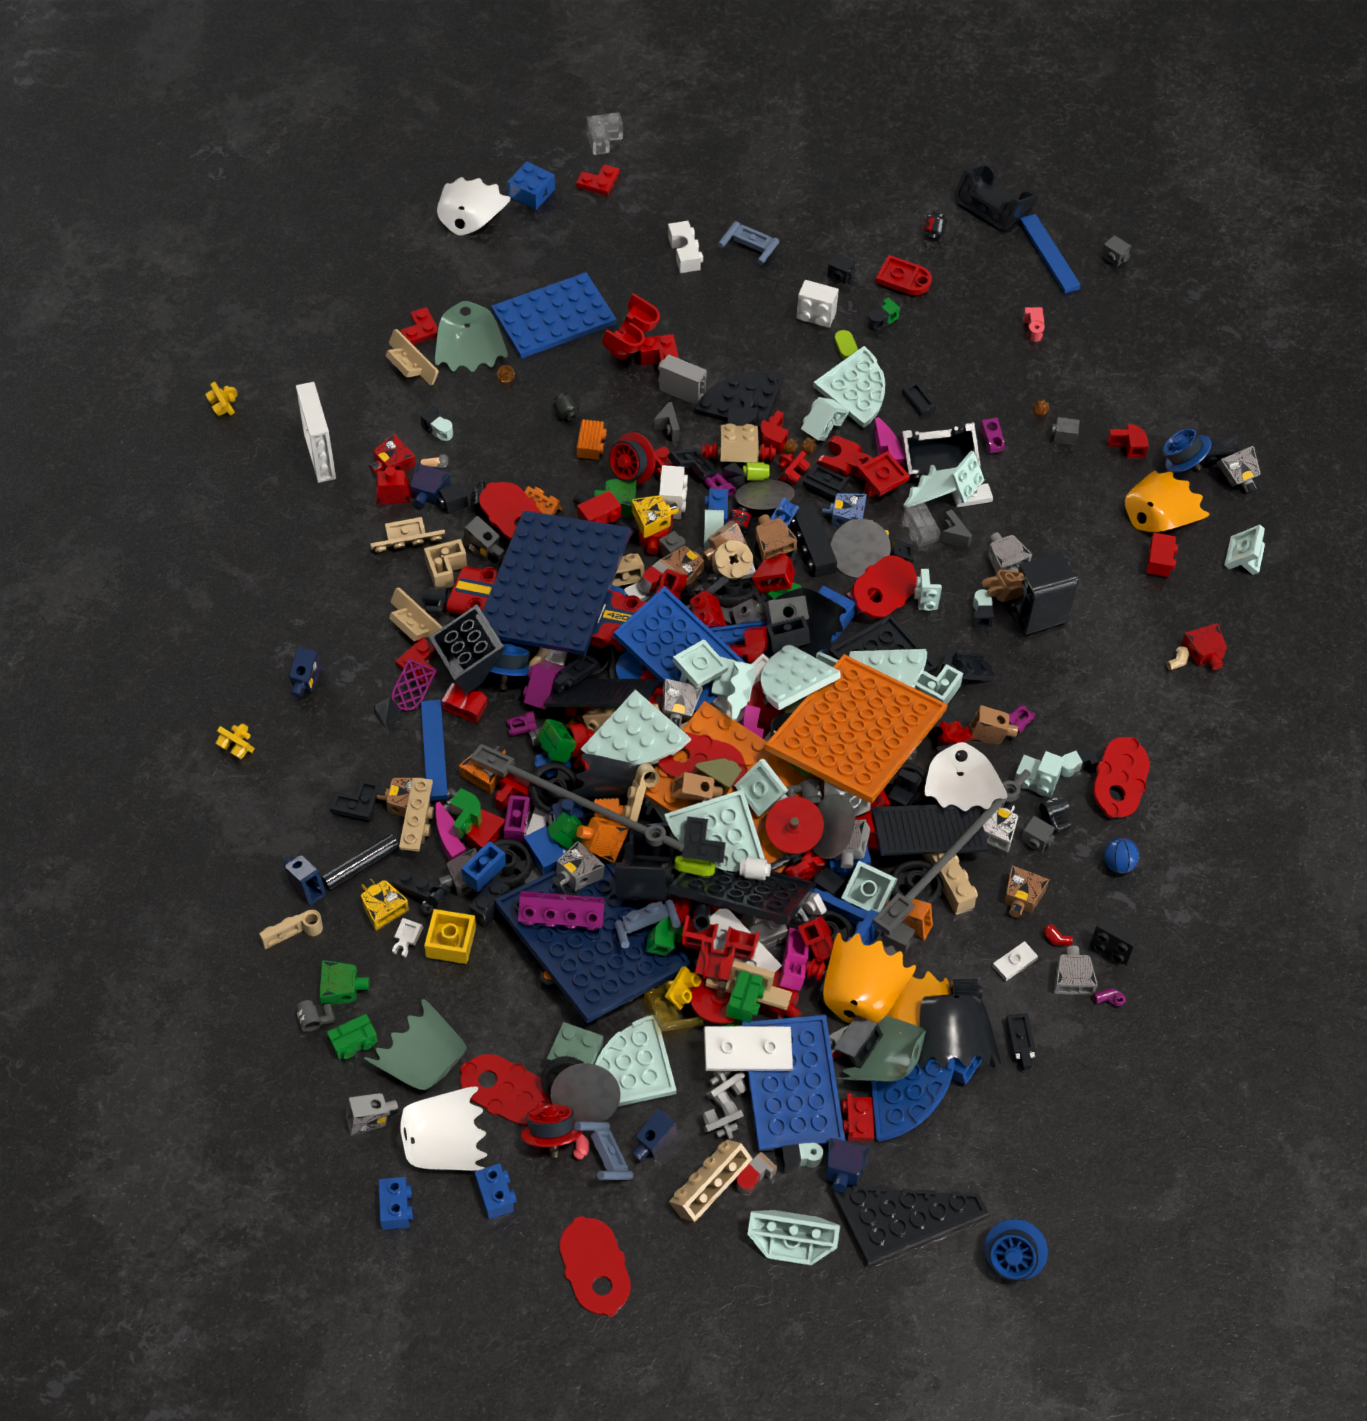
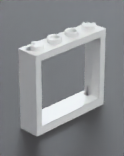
(317, 435)

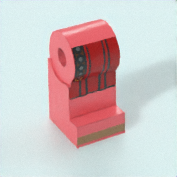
(1035, 321)

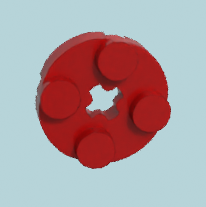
(807, 868)

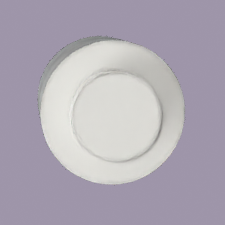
(755, 868)

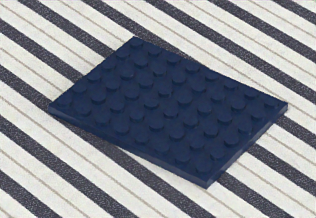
(555, 581)
(591, 963)

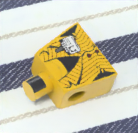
(653, 514)
(382, 903)

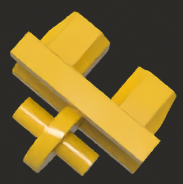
(224, 397)
(241, 746)
(680, 989)

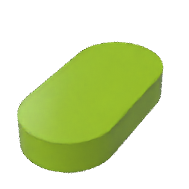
(845, 343)
(694, 866)

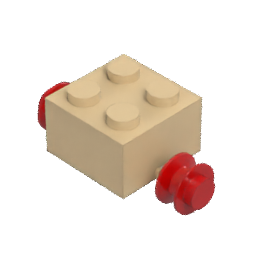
(739, 445)

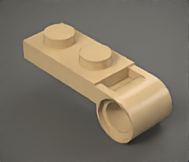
(637, 790)
(291, 927)

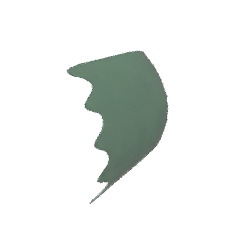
(470, 345)
(423, 1051)
(893, 1055)

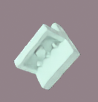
(1246, 549)
(699, 664)
(762, 787)

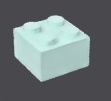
(869, 887)

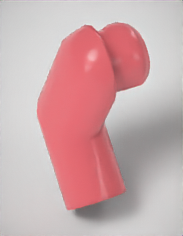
(582, 1147)

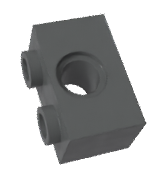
(774, 609)

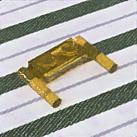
(664, 1010)

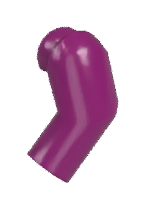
(1110, 995)

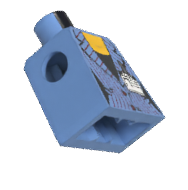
(846, 508)

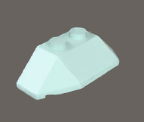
(792, 1236)

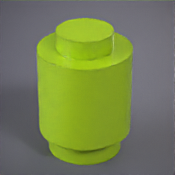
(756, 471)

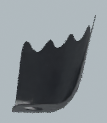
(822, 621)
(606, 778)
(956, 1029)

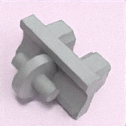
(735, 1082)
(712, 1122)

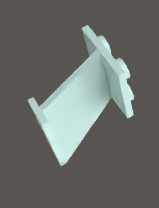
(963, 478)
(735, 685)

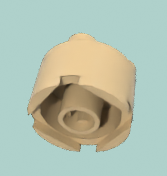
(741, 555)

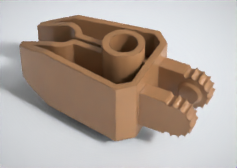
(1005, 585)

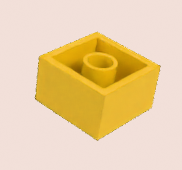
(450, 936)

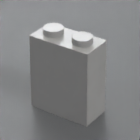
(682, 379)

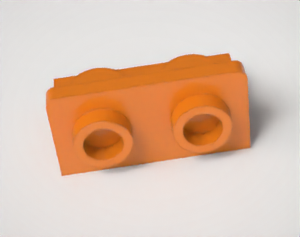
(544, 504)

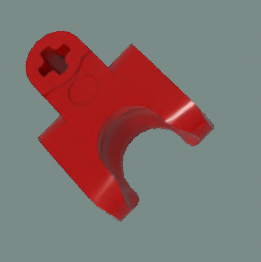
(848, 458)

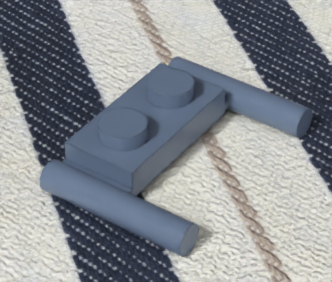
(751, 239)
(646, 916)
(608, 1150)

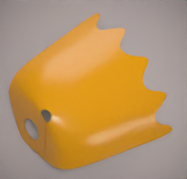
(1171, 500)
(864, 976)
(909, 1002)

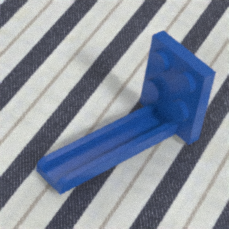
(857, 917)

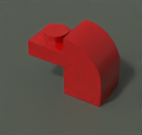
(773, 433)
(1132, 438)
(755, 643)
(510, 786)
(817, 935)

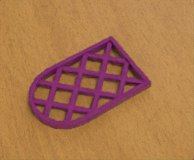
(398, 684)

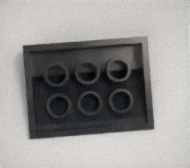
(468, 648)

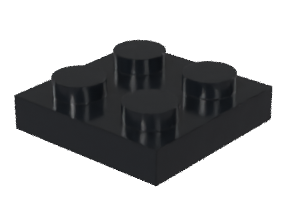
(706, 582)

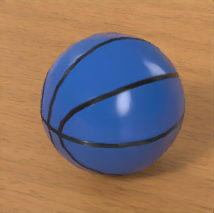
(1121, 855)

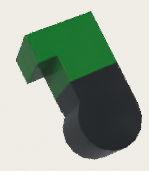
(884, 315)

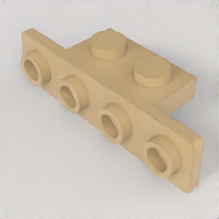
(409, 359)
(406, 532)
(412, 617)
(417, 815)
(773, 996)

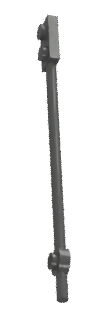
(502, 764)
(900, 905)

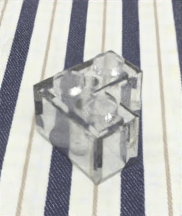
(602, 130)

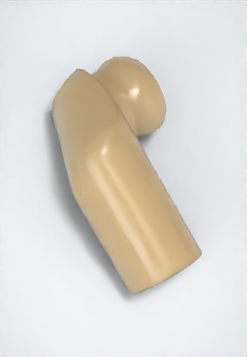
(540, 656)
(1181, 658)

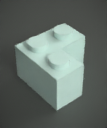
(823, 417)
(942, 687)
(1043, 773)

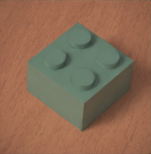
(576, 1043)

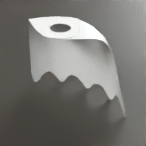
(478, 199)
(977, 786)
(443, 1132)

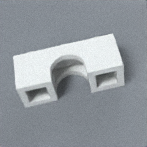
(687, 256)

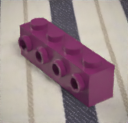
(561, 910)

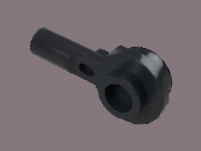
(787, 859)

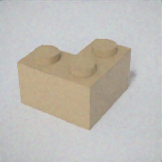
(443, 560)

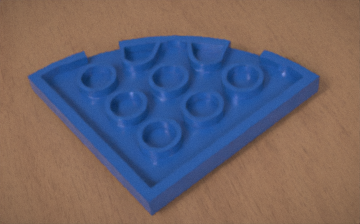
(909, 1101)

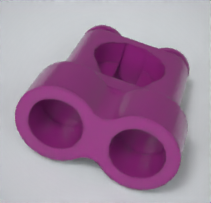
(710, 482)
(1021, 723)
(529, 726)

